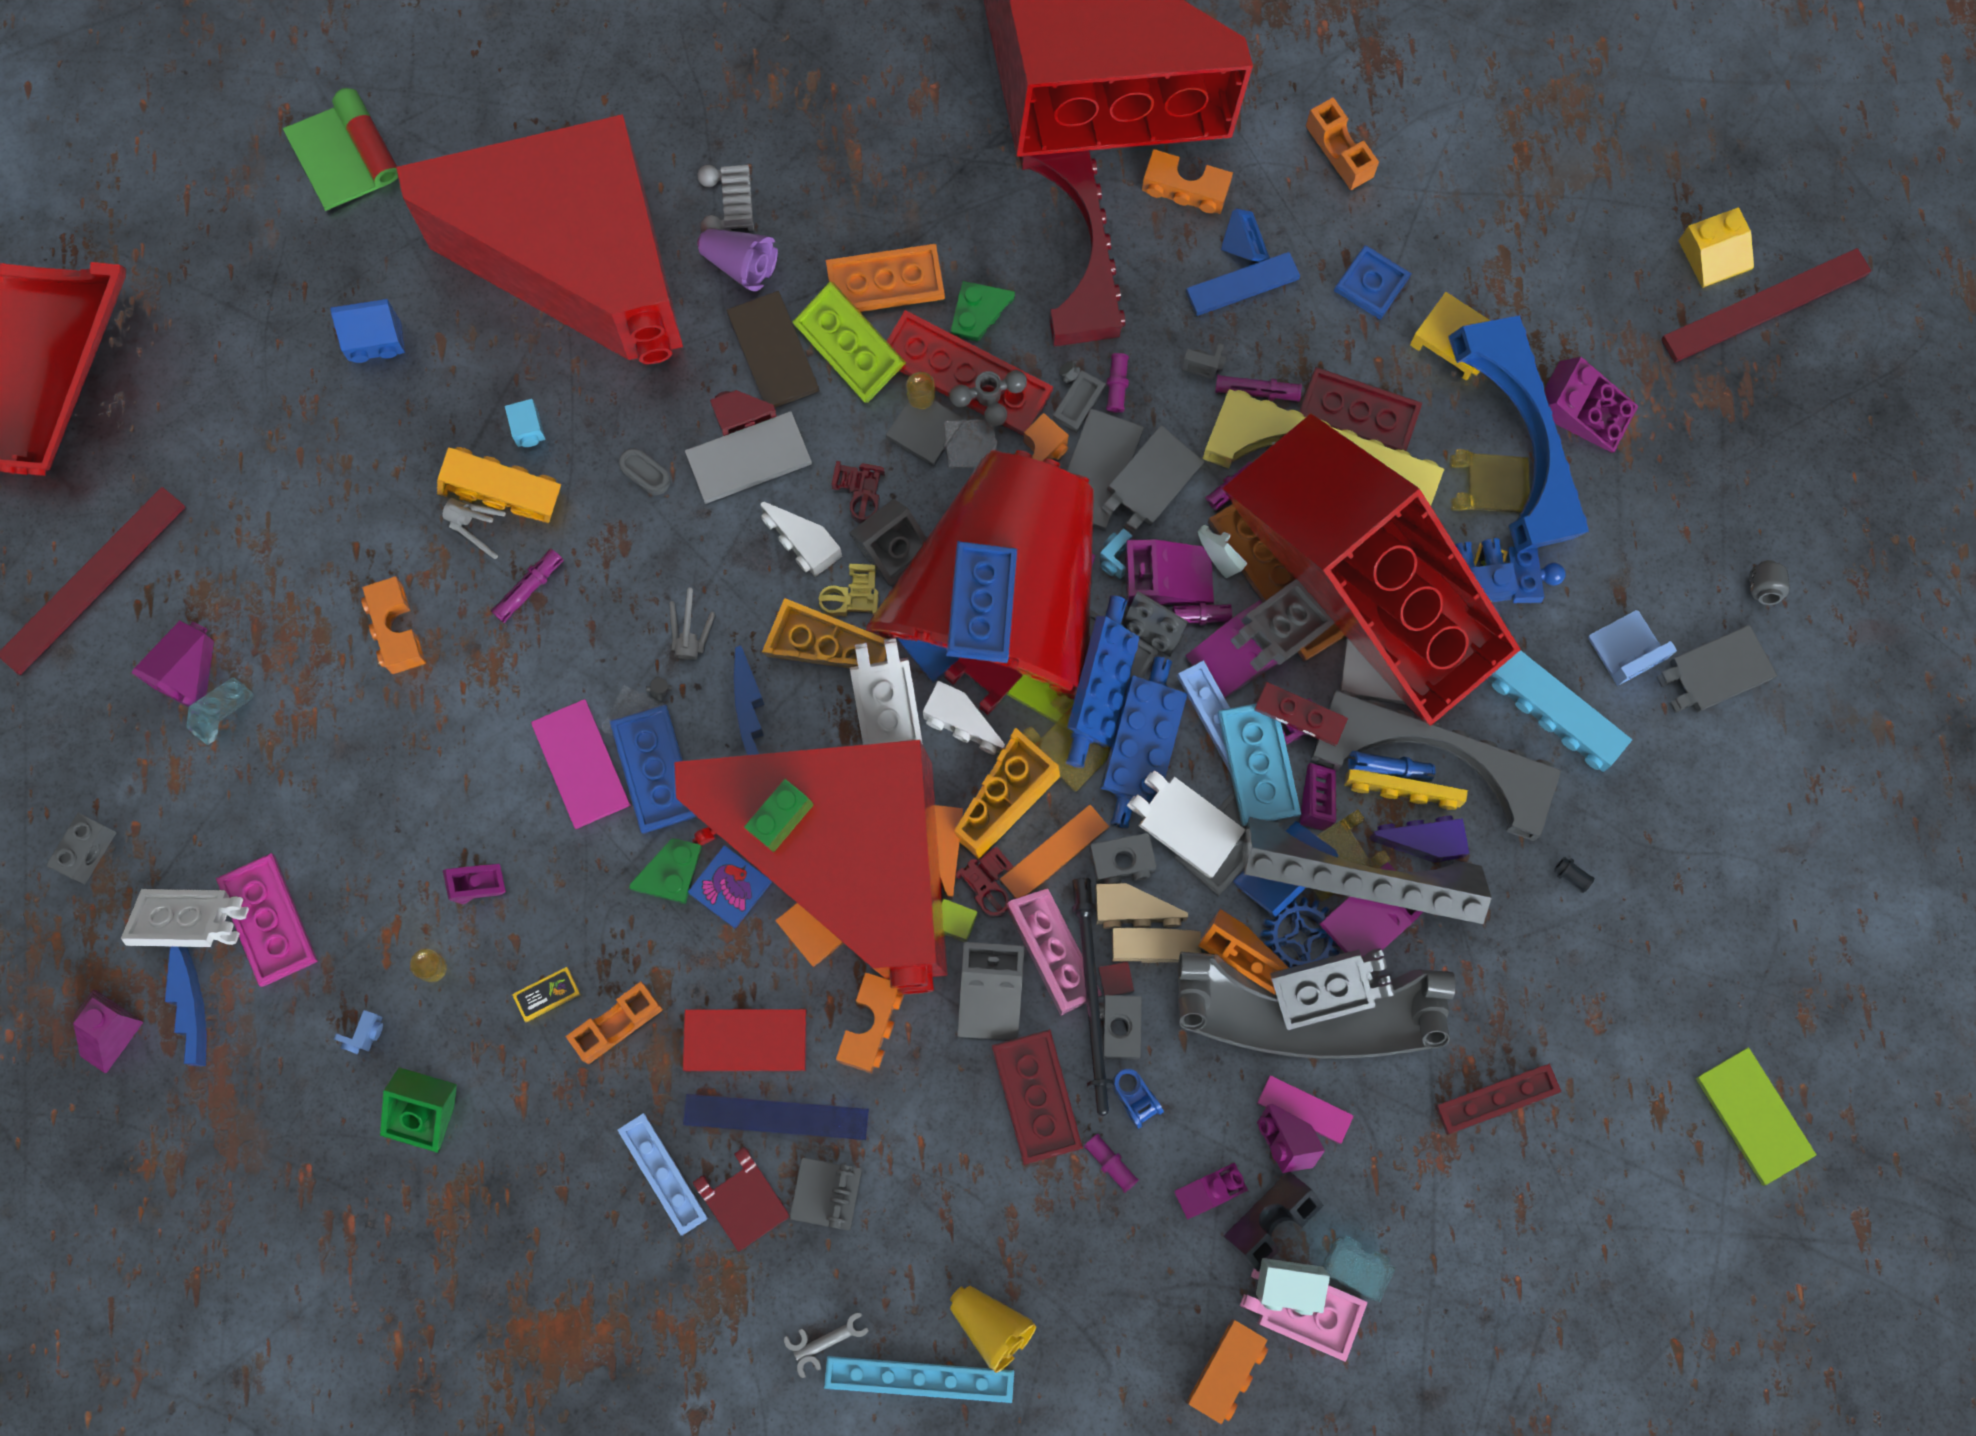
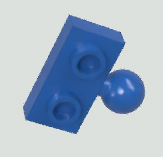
(1530, 576)

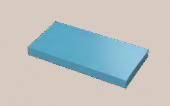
(1258, 765)

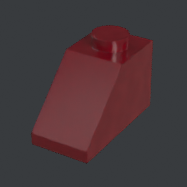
(739, 410)

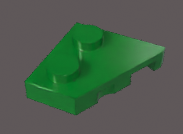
(978, 309)
(670, 871)

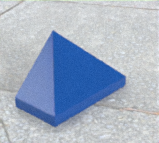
(1244, 237)

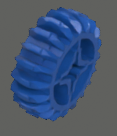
(1298, 925)

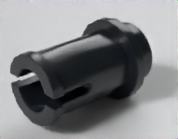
(1574, 874)

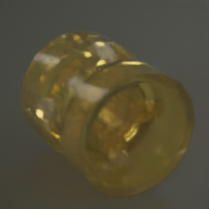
(919, 384)
(422, 964)

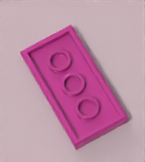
(580, 764)
(272, 929)

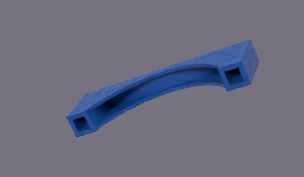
(1504, 355)

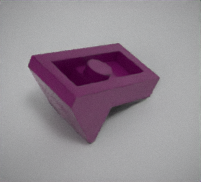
(473, 882)

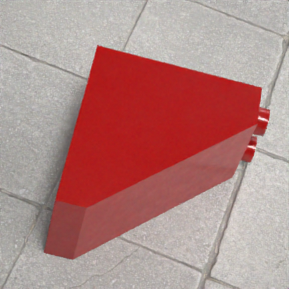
(1115, 73)
(557, 227)
(1375, 564)
(857, 858)

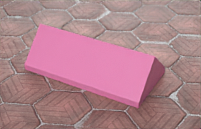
(1051, 948)

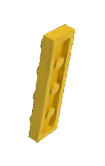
(1417, 791)

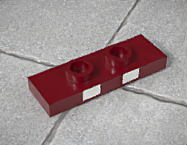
(1301, 714)

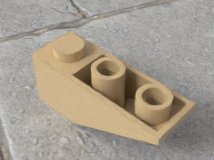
(1126, 904)

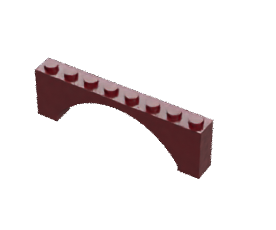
(1092, 308)

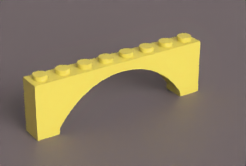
(1255, 424)

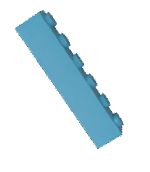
(1560, 711)

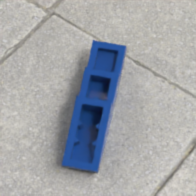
(746, 700)
(185, 992)

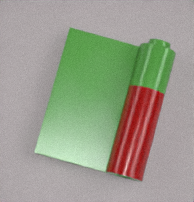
(342, 151)

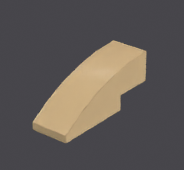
(1153, 944)

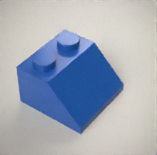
(368, 330)

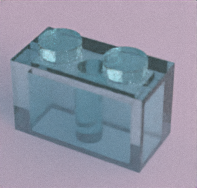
(1358, 1269)

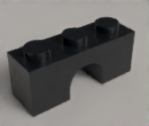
(1285, 1201)

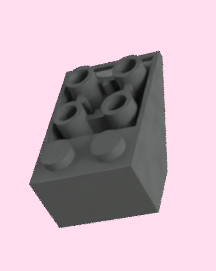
(990, 991)

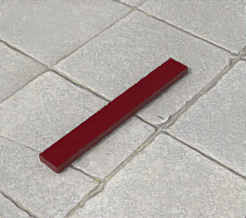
(1766, 305)
(90, 580)

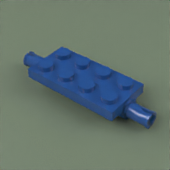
(1102, 683)
(1142, 738)

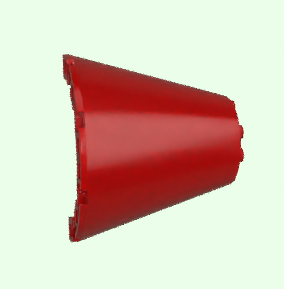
(46, 349)
(1050, 523)

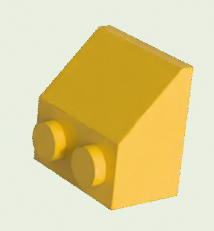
(1718, 247)

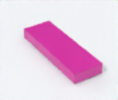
(1323, 1117)

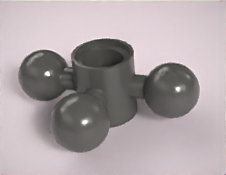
(995, 413)

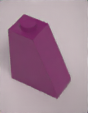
(179, 663)
(103, 1030)

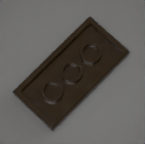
(772, 350)

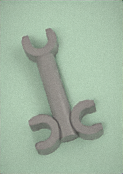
(804, 1351)

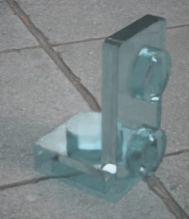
(215, 706)

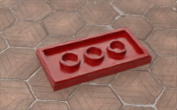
(745, 1040)

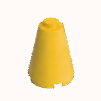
(991, 1326)

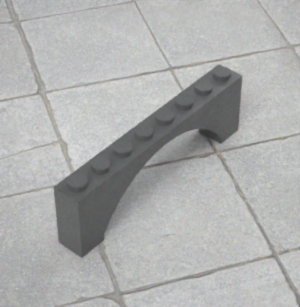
(1519, 783)
(1450, 891)

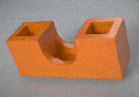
(1351, 160)
(1205, 193)
(1046, 439)
(384, 603)
(607, 1030)
(863, 1049)

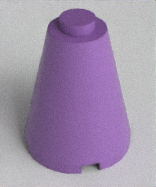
(740, 255)

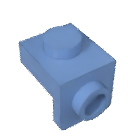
(367, 1031)

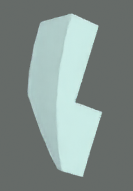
(1220, 552)

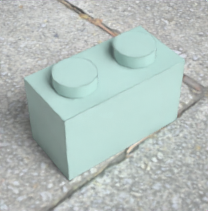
(1292, 1286)

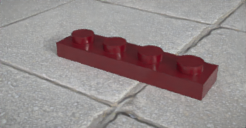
(1498, 1099)

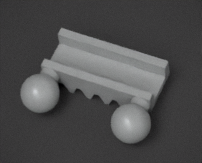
(736, 197)

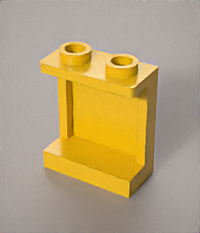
(1443, 321)

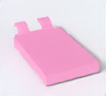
(1326, 1331)

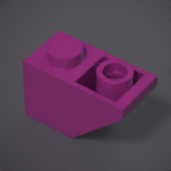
(1290, 1139)
(1211, 1190)

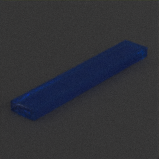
(776, 1117)

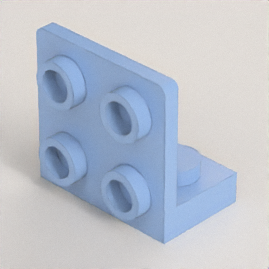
(1629, 647)

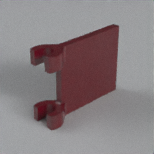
(990, 676)
(744, 1202)

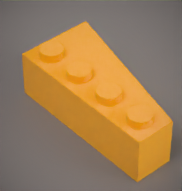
(497, 484)
(818, 638)
(1006, 793)

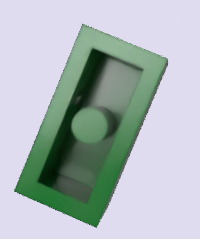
(779, 815)

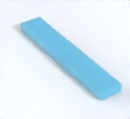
(919, 1379)

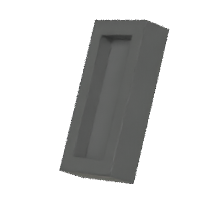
(1079, 401)

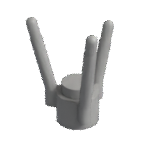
(462, 513)
(686, 644)

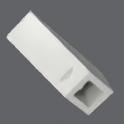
(807, 539)
(955, 712)

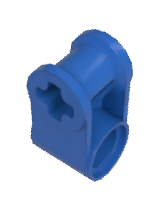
(1137, 1099)

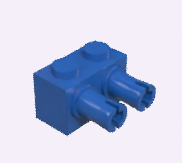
(1496, 577)

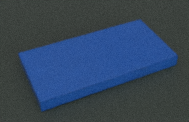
(982, 602)
(648, 755)

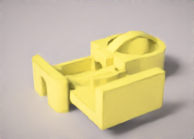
(859, 594)

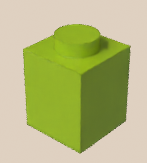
(957, 920)

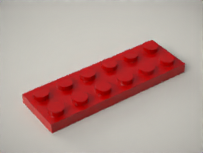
(957, 362)

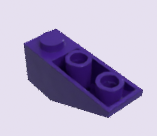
(1430, 841)

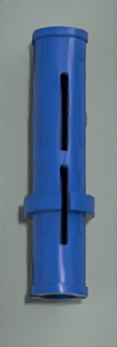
(1397, 767)

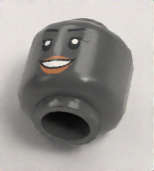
(1769, 582)

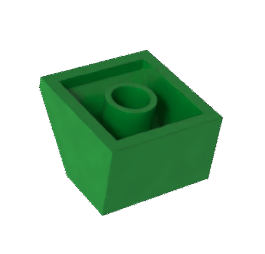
(417, 1109)

